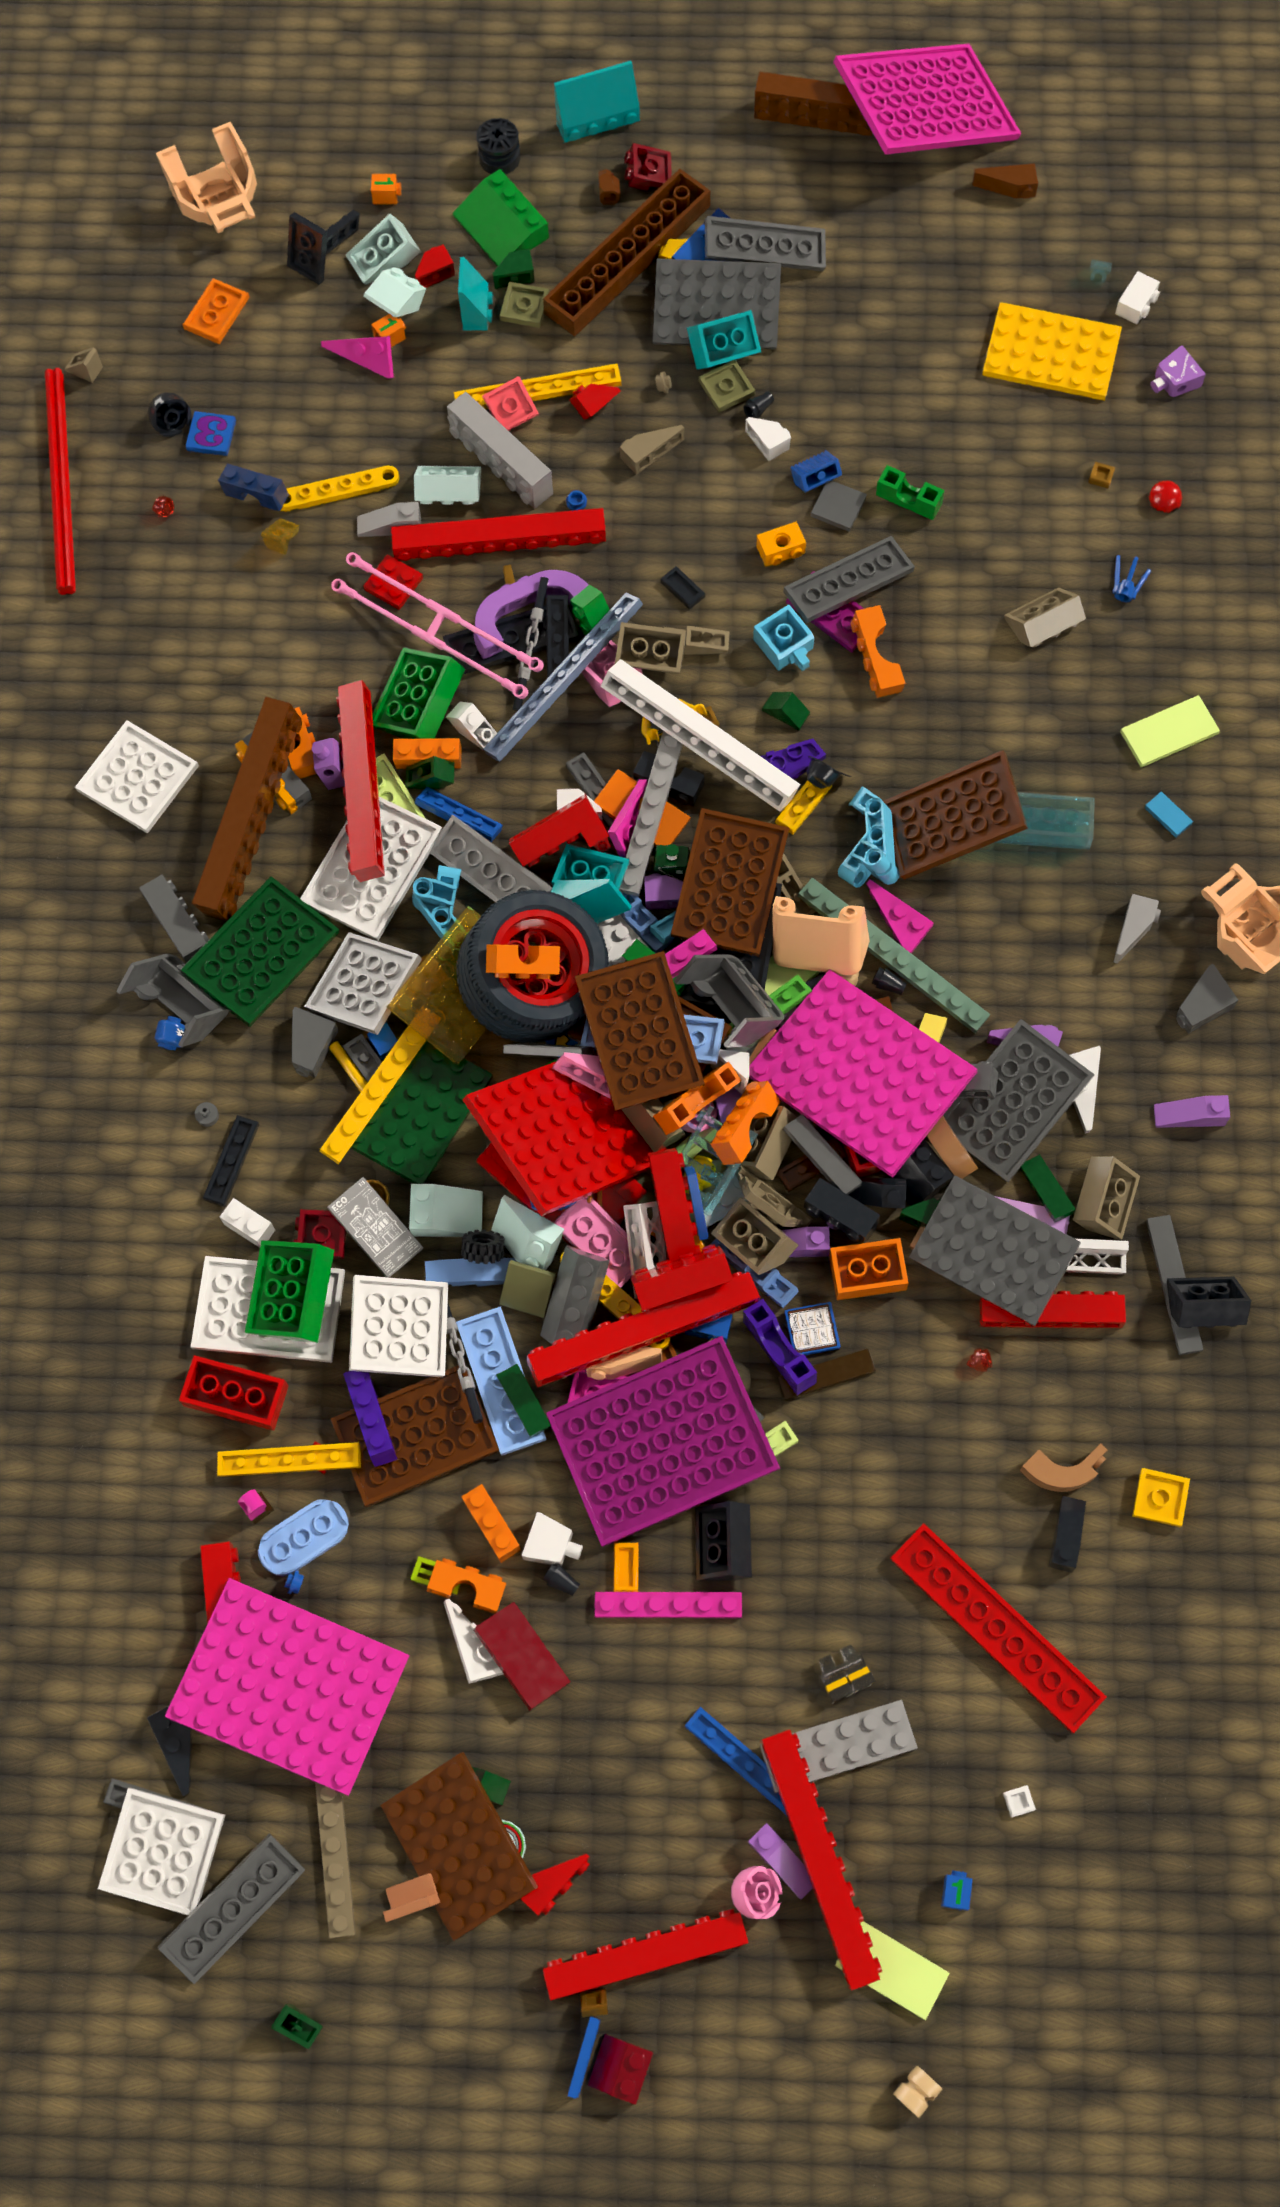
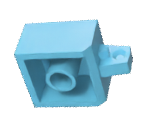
(784, 639)

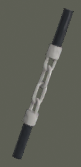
(536, 616)
(466, 1382)

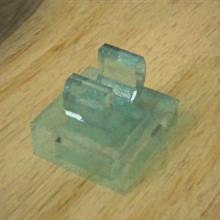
(1100, 267)

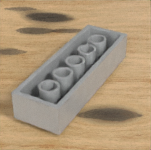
(499, 450)

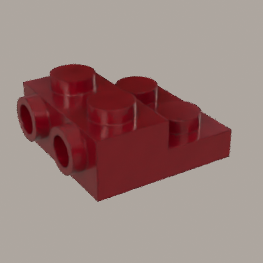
(647, 167)
(322, 1229)

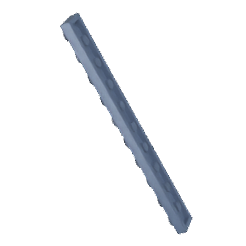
(562, 677)

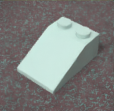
(383, 249)
(444, 1210)
(527, 1234)

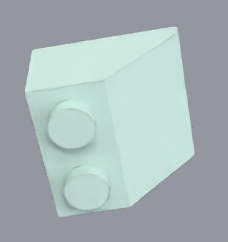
(396, 292)

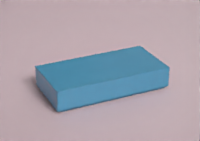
(1168, 814)

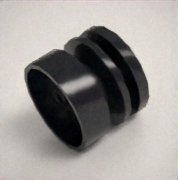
(498, 146)

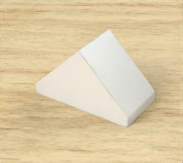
(739, 1062)

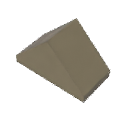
(85, 365)

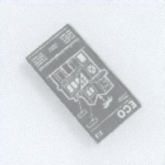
(375, 1227)

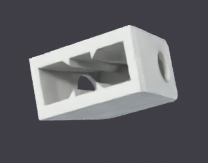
(550, 1542)

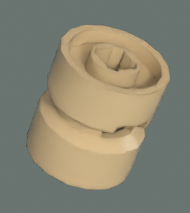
(917, 2091)

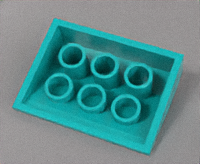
(596, 101)

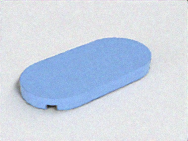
(303, 1537)

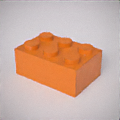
(868, 1269)

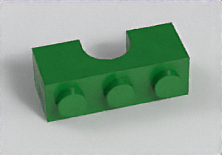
(895, 488)

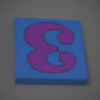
(210, 433)

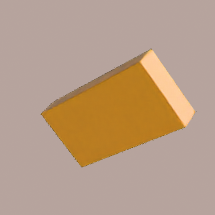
(626, 1567)

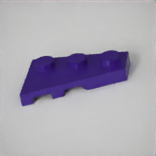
(794, 759)

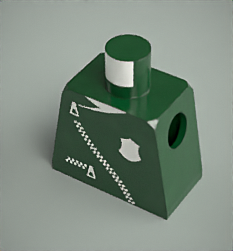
(670, 861)

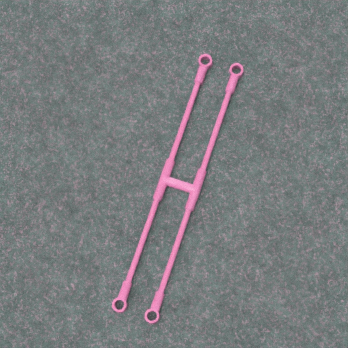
(442, 613)

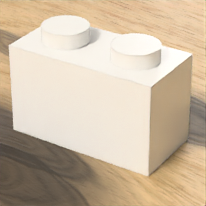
(1137, 298)
(247, 1223)

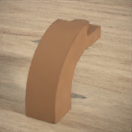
(951, 1149)
(1058, 1478)

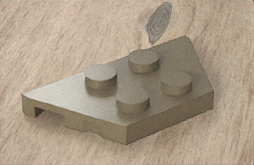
(769, 1201)

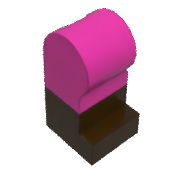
(255, 1505)

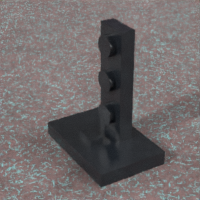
(310, 243)

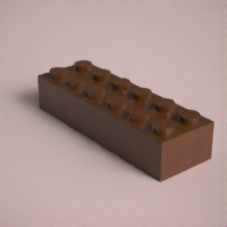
(808, 103)

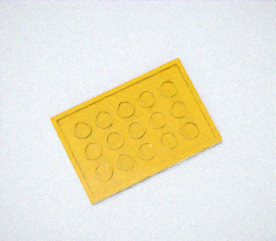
(1052, 351)

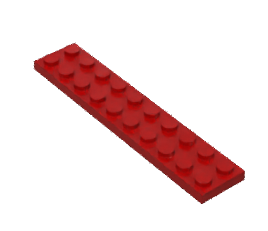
(998, 1628)

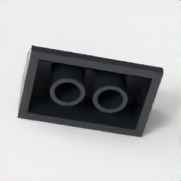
(923, 1174)
(841, 1211)
(1208, 1302)
(723, 1542)

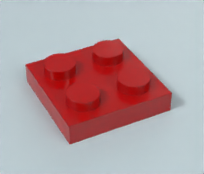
(399, 572)

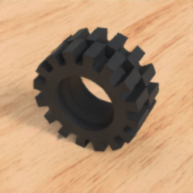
(482, 1246)

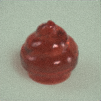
(163, 506)
(980, 1360)

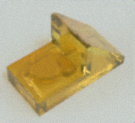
(278, 535)

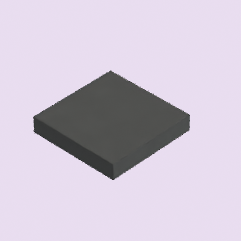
(838, 505)

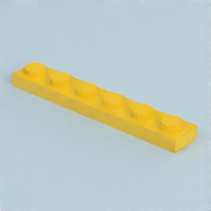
(288, 1459)

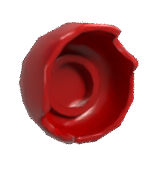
(1165, 496)

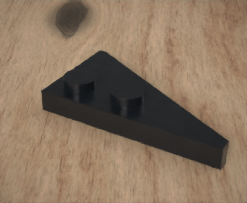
(176, 1746)

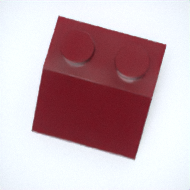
(620, 2069)

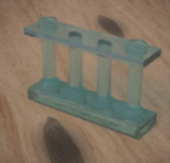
(719, 1180)

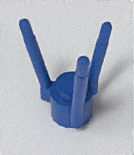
(1125, 590)

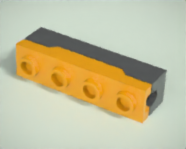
(292, 792)

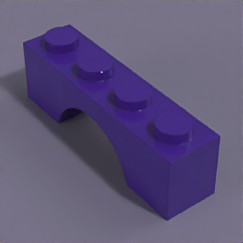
(789, 1362)
(370, 1417)

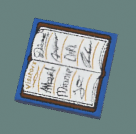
(812, 1328)

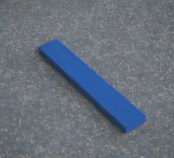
(734, 1754)

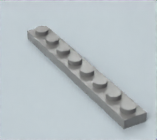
(650, 813)

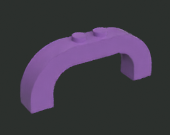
(518, 595)

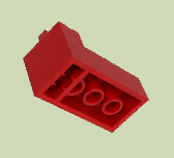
(561, 827)

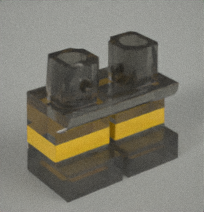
(854, 1669)

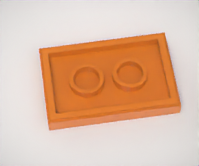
(216, 311)

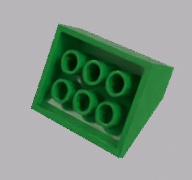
(501, 218)
(417, 694)
(289, 1290)

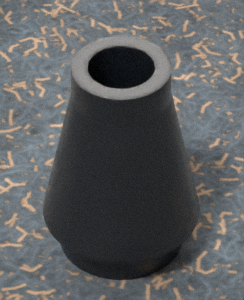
(756, 406)
(888, 981)
(560, 1579)

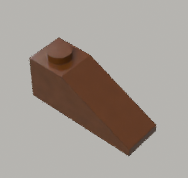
(1011, 181)

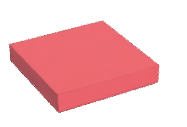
(510, 404)

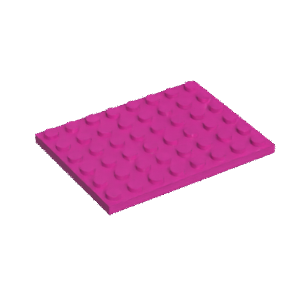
(926, 98)
(861, 1072)
(287, 1686)

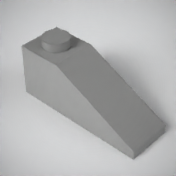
(381, 520)
(1137, 922)

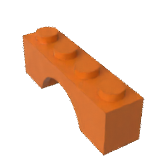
(885, 676)
(693, 1100)
(733, 1139)

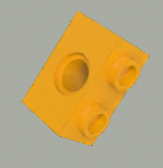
(786, 535)

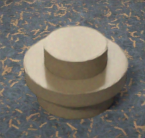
(663, 382)

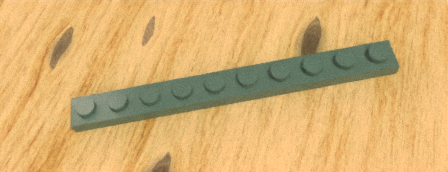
(902, 961)

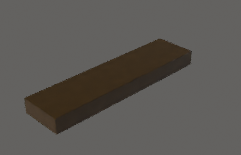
(834, 1372)

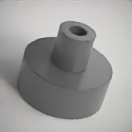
(206, 1114)

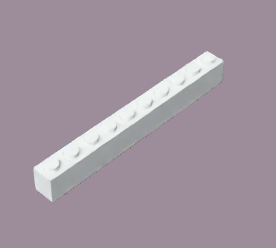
(700, 735)

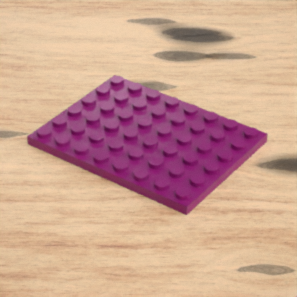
(662, 1441)

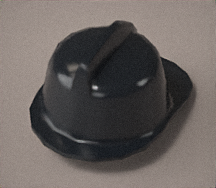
(821, 774)

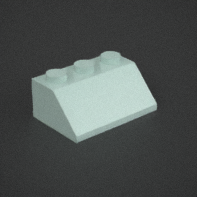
(447, 484)

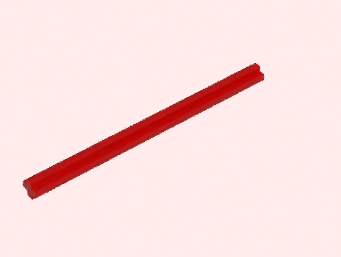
(60, 482)

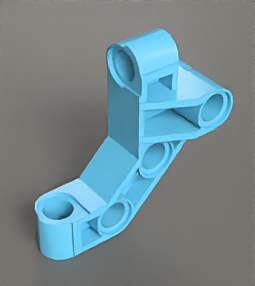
(875, 850)
(437, 897)

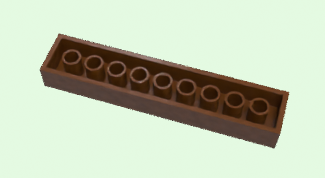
(626, 252)
(247, 810)

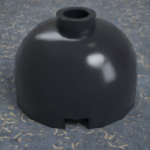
(169, 414)

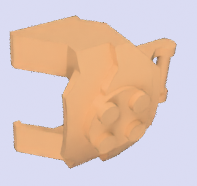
(220, 193)
(1247, 920)

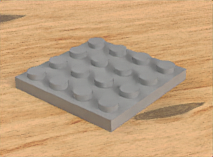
(362, 982)

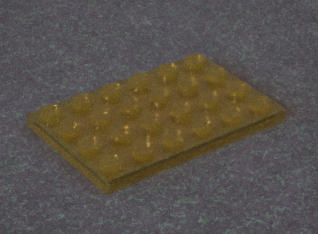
(432, 997)

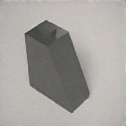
(1206, 1001)
(310, 1041)

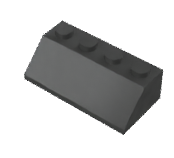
(574, 1294)

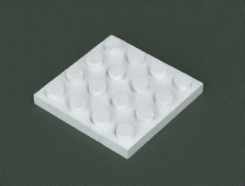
(137, 776)
(398, 1326)
(161, 1851)

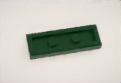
(1047, 1188)
(523, 1400)

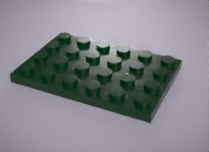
(260, 951)
(421, 1114)

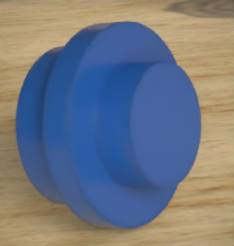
(576, 500)
(294, 1582)

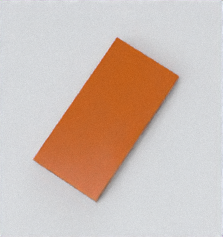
(615, 795)

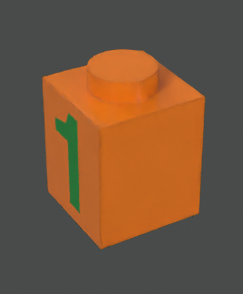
(385, 189)
(390, 327)

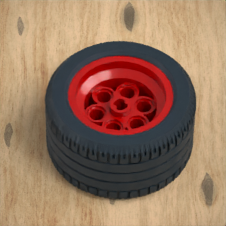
(510, 1005)

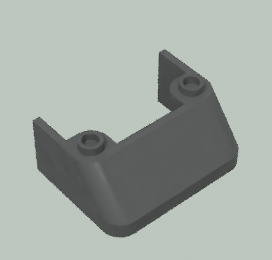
(162, 979)
(735, 993)

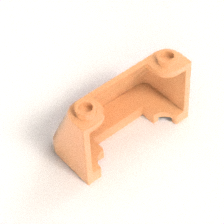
(819, 941)

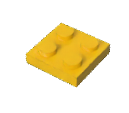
(1161, 1497)

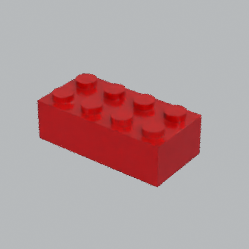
(681, 1277)
(233, 1393)

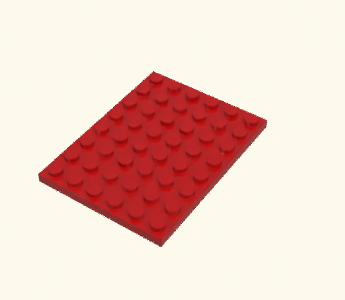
(558, 1136)

